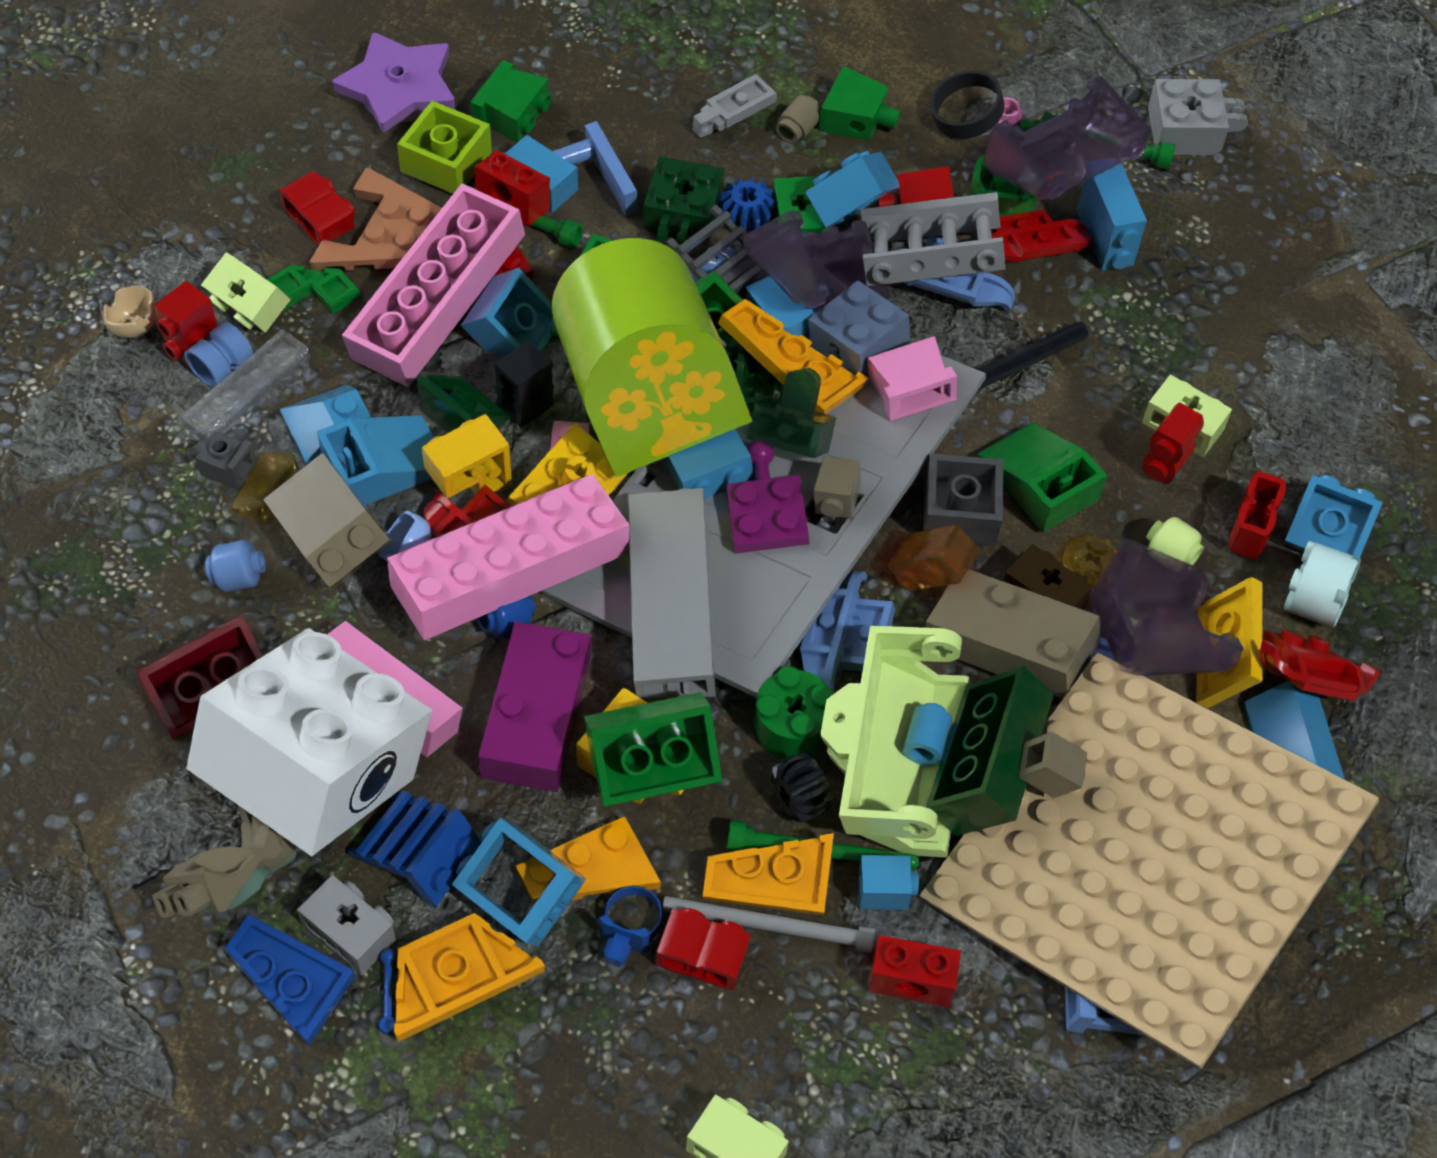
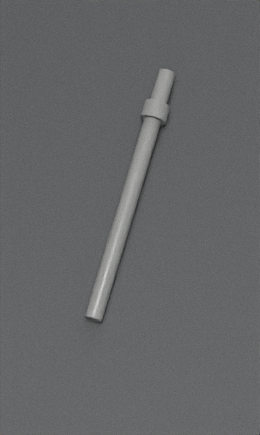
(864, 938)

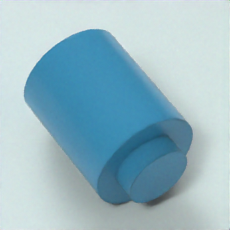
(927, 734)

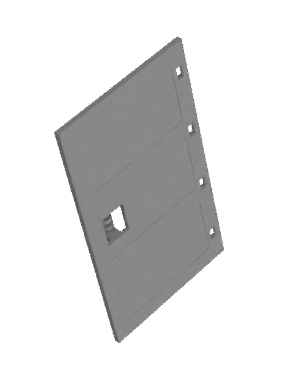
(773, 596)

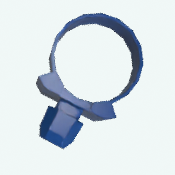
(620, 940)

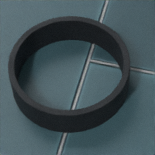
(960, 81)

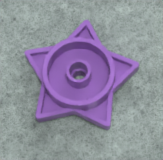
(397, 80)

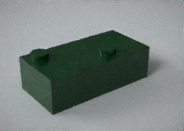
(984, 751)

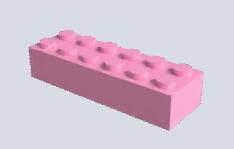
(434, 285)
(508, 556)

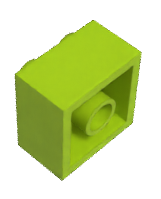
(444, 147)

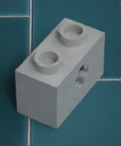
(355, 943)

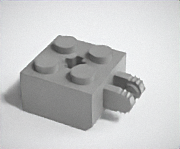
(1193, 115)

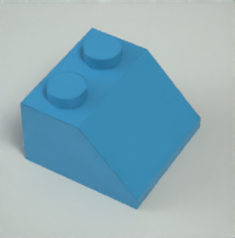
(510, 314)

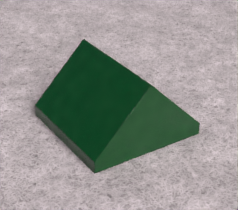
(454, 401)

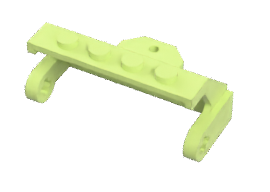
(867, 733)

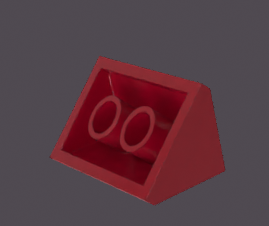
(183, 675)

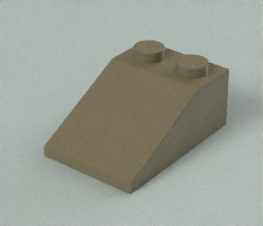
(327, 521)

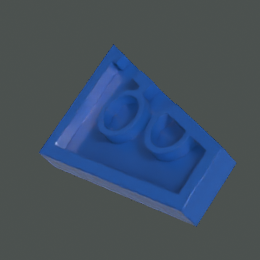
(290, 975)

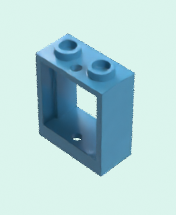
(548, 906)

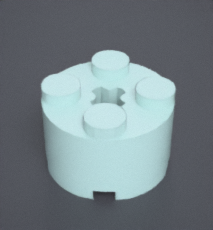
(1321, 584)

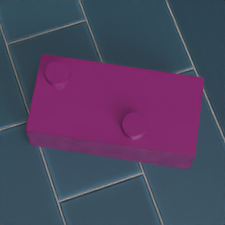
(535, 707)

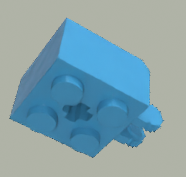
(852, 188)

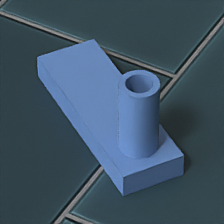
(599, 149)

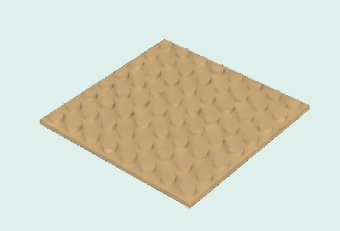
(1167, 868)

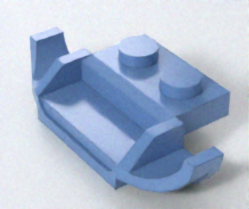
(974, 288)
(842, 629)

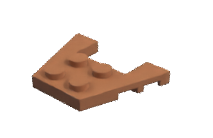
(389, 233)

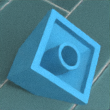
(319, 413)

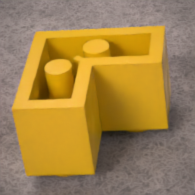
(469, 458)

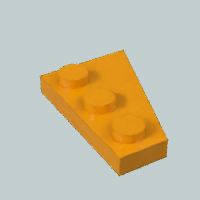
(606, 857)
(773, 877)

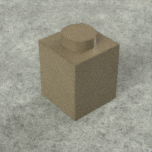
(837, 487)
(1053, 765)

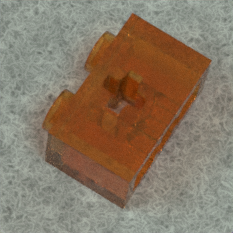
(933, 558)

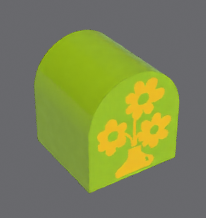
(644, 353)

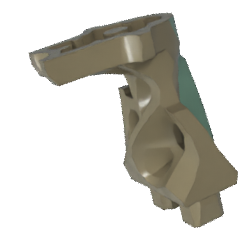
(225, 875)

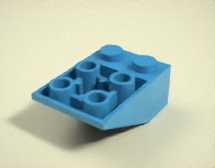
(378, 453)

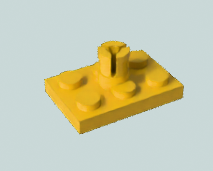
(569, 460)
(1240, 614)

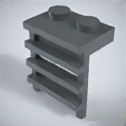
(738, 270)

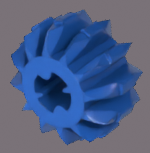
(748, 203)

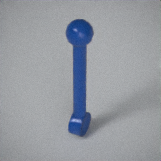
(386, 1024)

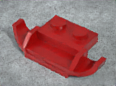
(1036, 235)
(447, 517)
(1314, 666)

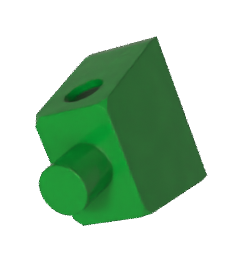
(857, 107)

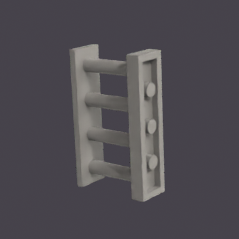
(932, 219)

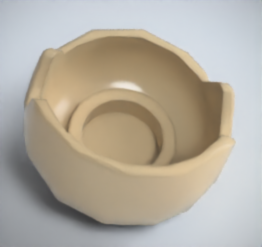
(131, 312)

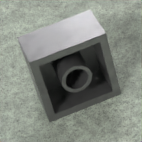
(965, 494)

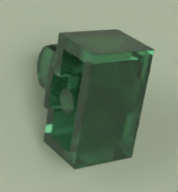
(792, 420)

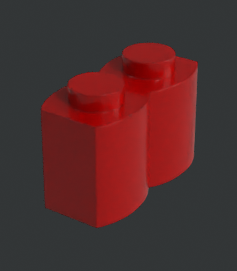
(317, 207)
(1172, 443)
(1257, 515)
(703, 948)

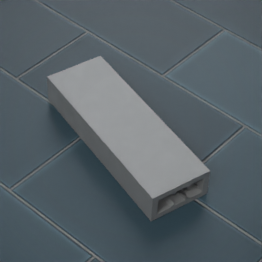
(670, 595)

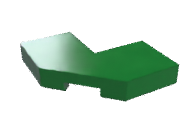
(328, 286)

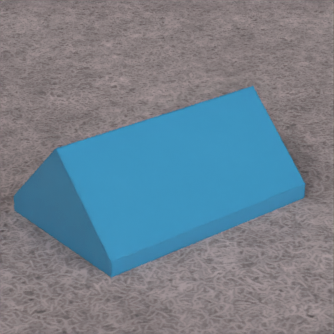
(1295, 723)

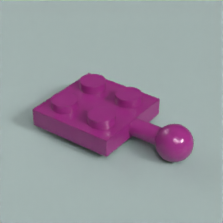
(767, 510)

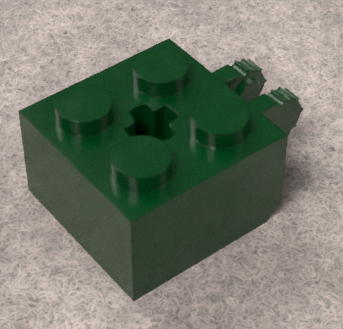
(681, 198)

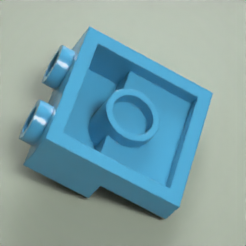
(1333, 516)

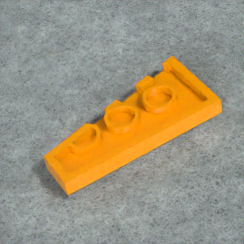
(784, 352)

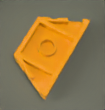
(455, 972)

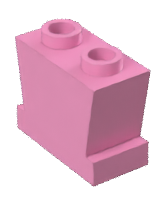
(912, 378)

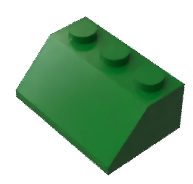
(653, 748)

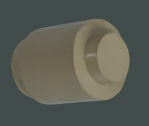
(798, 119)

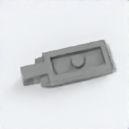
(733, 105)

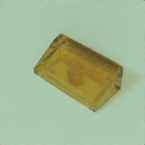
(268, 475)

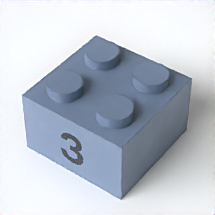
(858, 327)

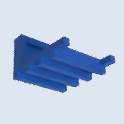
(419, 844)

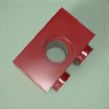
(514, 185)
(184, 319)
(914, 971)

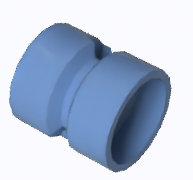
(214, 358)

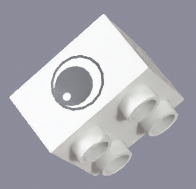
(308, 739)

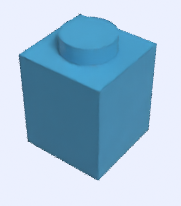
(886, 882)

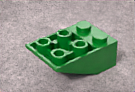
(1047, 475)

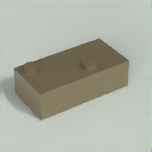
(1017, 628)

